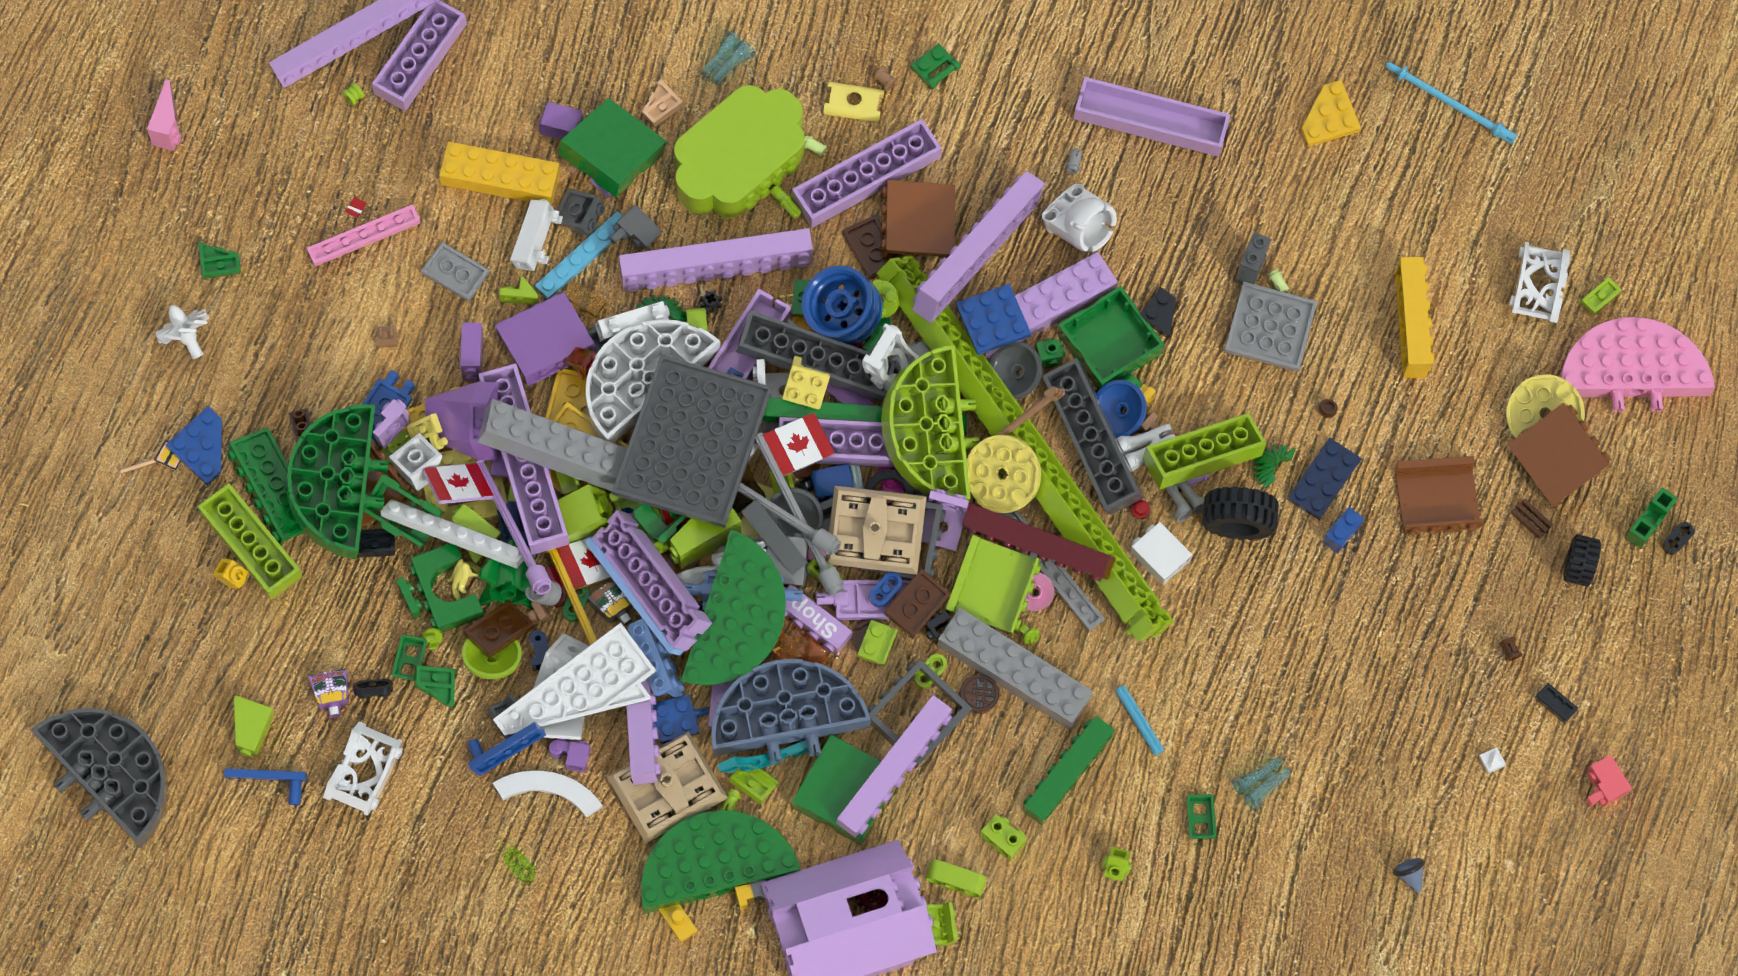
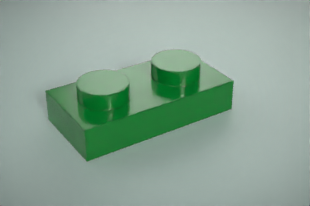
(412, 604)

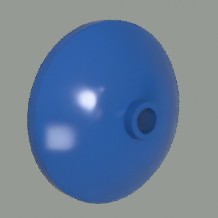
(1114, 398)

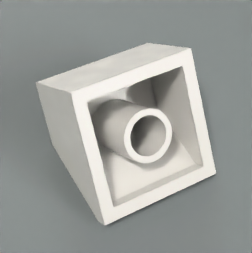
(412, 458)

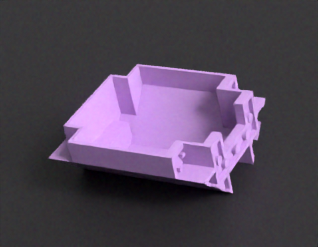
(818, 926)

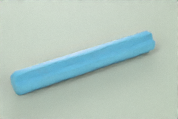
(1139, 720)

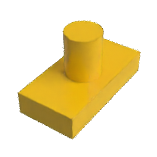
(678, 922)

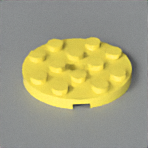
(1540, 393)
(1022, 470)

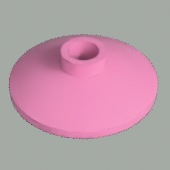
(1045, 595)

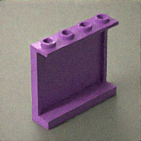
(544, 337)

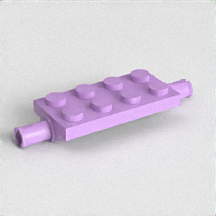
(854, 600)

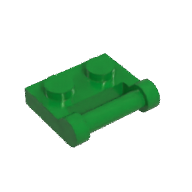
(933, 61)

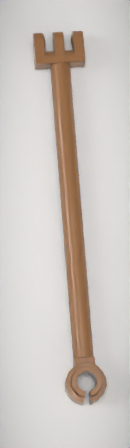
(1051, 394)

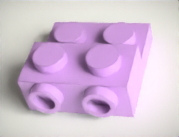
(395, 420)

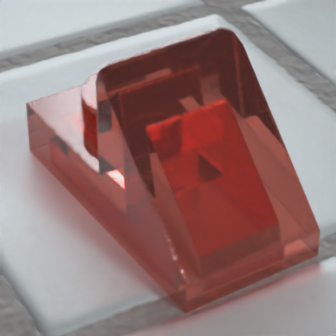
(581, 360)

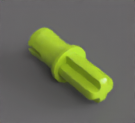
(785, 201)

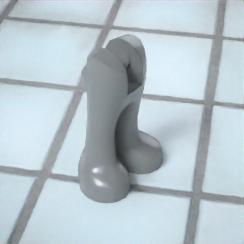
(1183, 510)

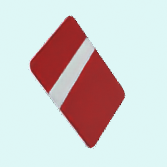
(355, 207)

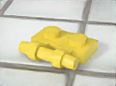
(428, 428)

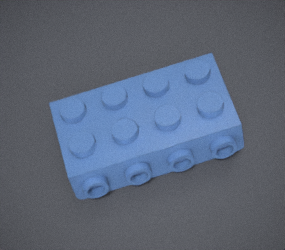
(665, 678)

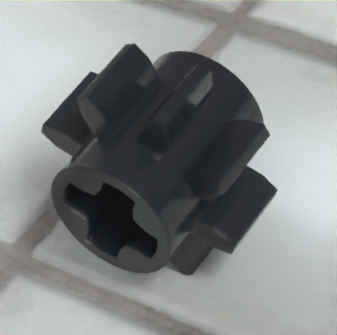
(711, 296)

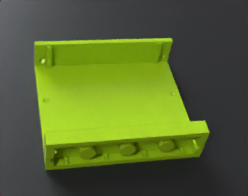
(994, 584)

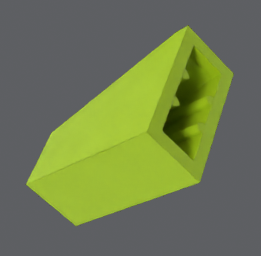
(469, 519)
(251, 725)

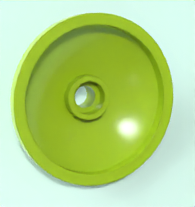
(503, 662)

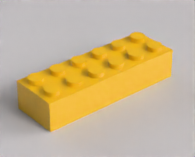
(499, 173)
(1413, 317)

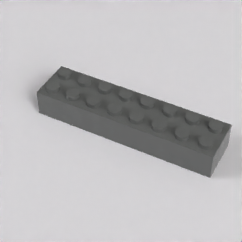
(780, 342)
(1094, 437)

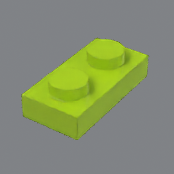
(1601, 296)

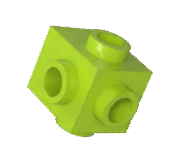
(1117, 864)

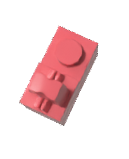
(1609, 782)

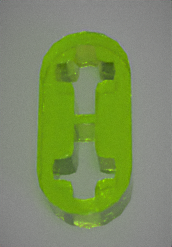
(516, 869)

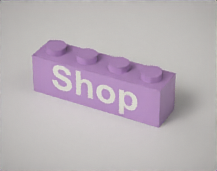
(818, 623)

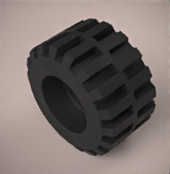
(1582, 560)

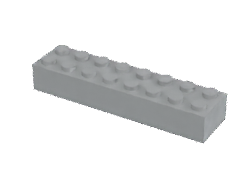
(551, 444)
(1015, 668)

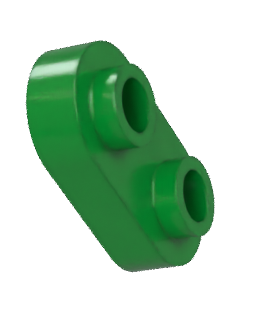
(572, 617)

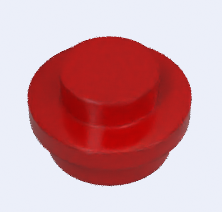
(1140, 509)

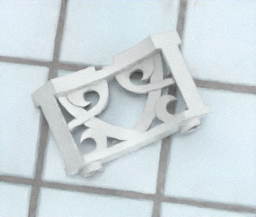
(1553, 303)
(877, 363)
(357, 742)

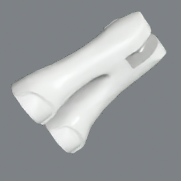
(1132, 443)

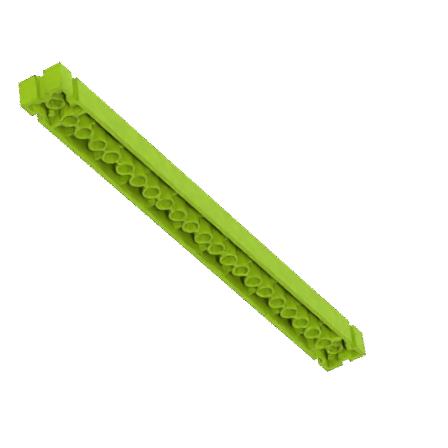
(1057, 490)

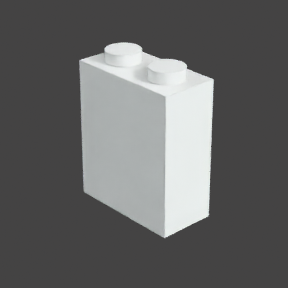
(1160, 553)

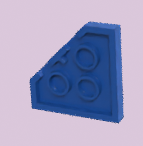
(200, 445)

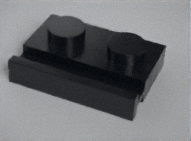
(376, 543)

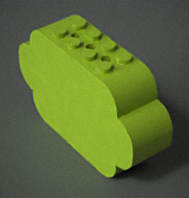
(739, 151)

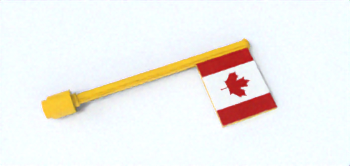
(577, 570)

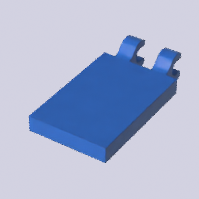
(385, 392)

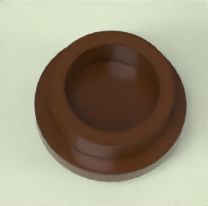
(1328, 408)

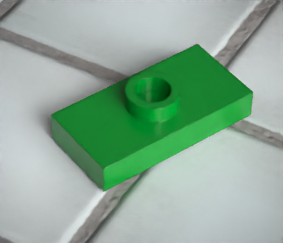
(799, 288)

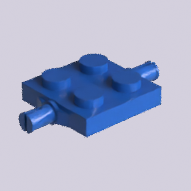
(677, 717)

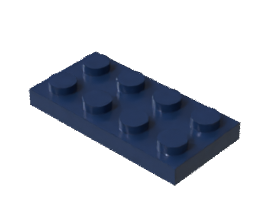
(1324, 479)

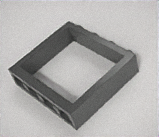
(932, 551)
(887, 695)

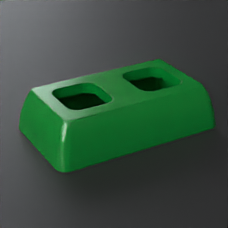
(402, 658)
(1208, 818)

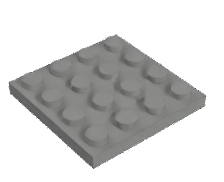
(1270, 326)

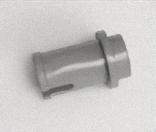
(1073, 164)

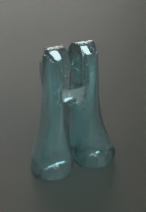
(722, 68)
(1257, 796)

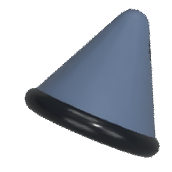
(1411, 873)

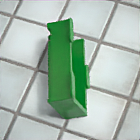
(654, 525)
(394, 528)

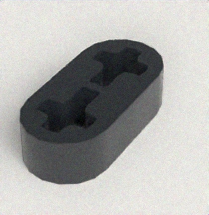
(1674, 535)

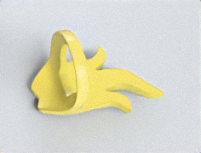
(460, 577)

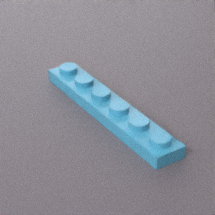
(577, 259)

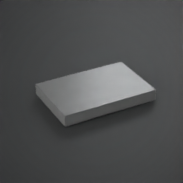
(455, 271)

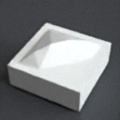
(1492, 760)

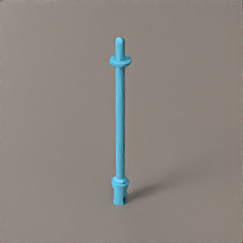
(1497, 129)

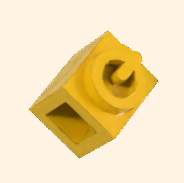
(230, 573)

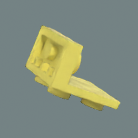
(805, 385)

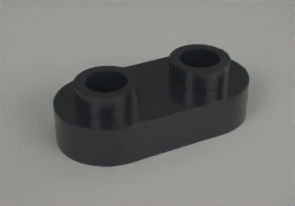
(374, 687)

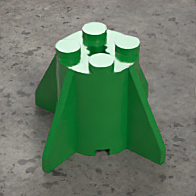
(504, 582)

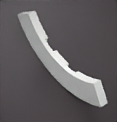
(549, 783)

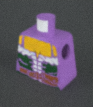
(331, 690)

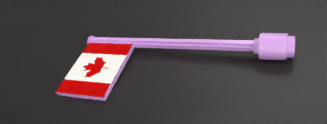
(474, 483)

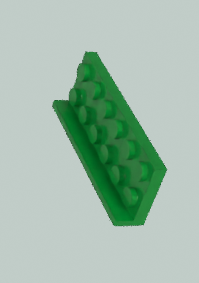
(265, 476)

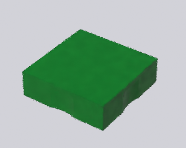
(612, 147)
(1110, 338)
(833, 784)

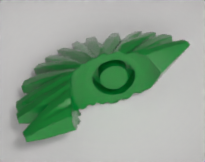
(675, 311)
(1268, 463)

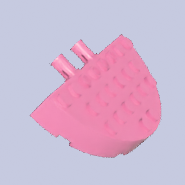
(1637, 361)

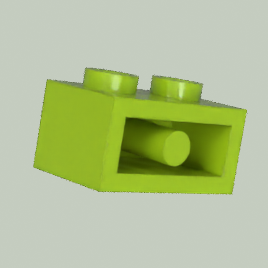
(1003, 837)

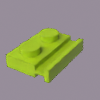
(877, 643)
(754, 783)

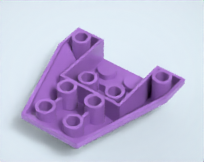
(462, 415)

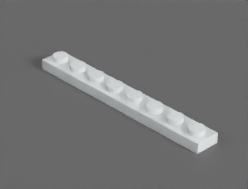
(452, 533)

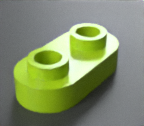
(935, 658)

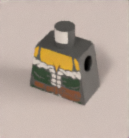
(611, 603)

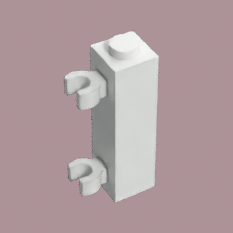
(533, 234)
(612, 325)

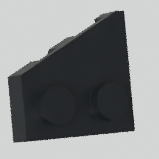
(1160, 312)

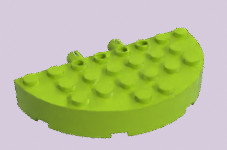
(926, 424)

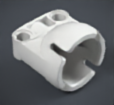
(1080, 218)

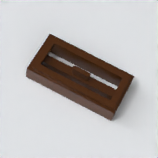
(1536, 513)

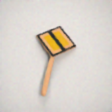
(163, 457)

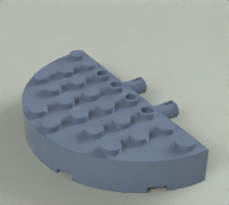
(784, 705)

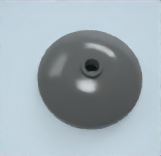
(1010, 360)
(808, 505)

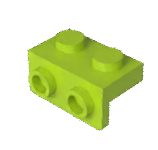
(943, 926)

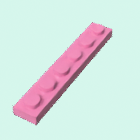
(363, 235)

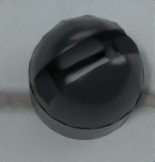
(806, 484)

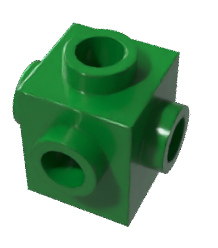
(1050, 352)

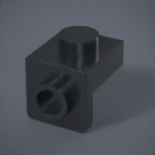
(937, 621)

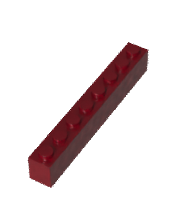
(1038, 541)

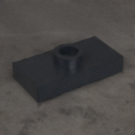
(1556, 703)

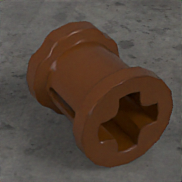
(1515, 654)

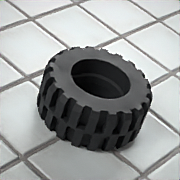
(1240, 513)

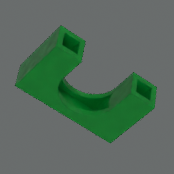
(445, 614)

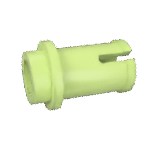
(814, 145)
(1278, 281)

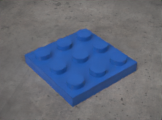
(993, 319)

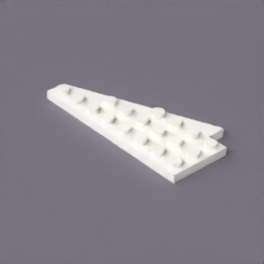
(594, 681)

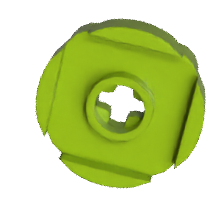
(890, 297)

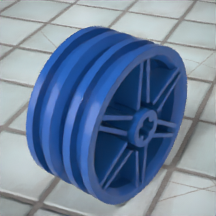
(826, 285)

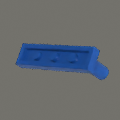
(486, 761)
(295, 779)

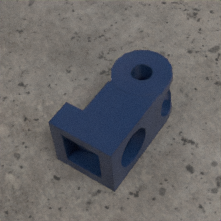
(539, 644)

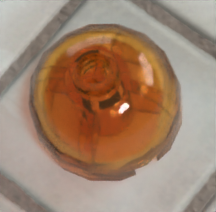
(816, 653)

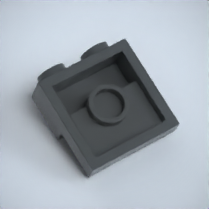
(580, 211)

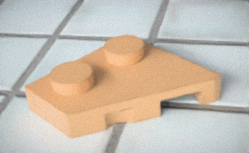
(661, 104)

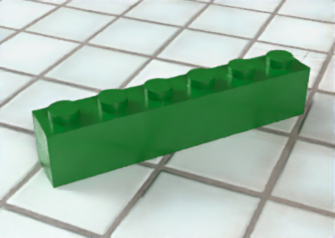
(1069, 769)

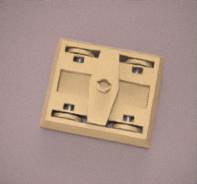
(877, 529)
(671, 793)

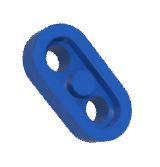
(884, 590)

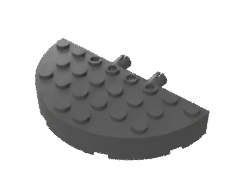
(113, 764)

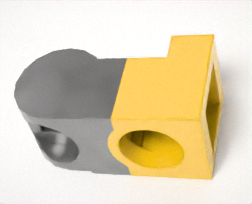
(749, 893)

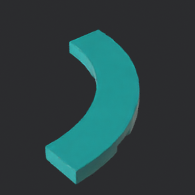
(761, 761)

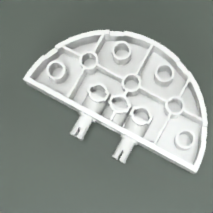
(627, 365)

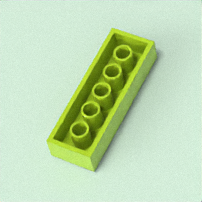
(1204, 451)
(250, 541)

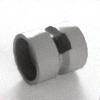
(549, 598)

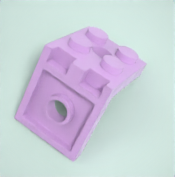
(955, 512)

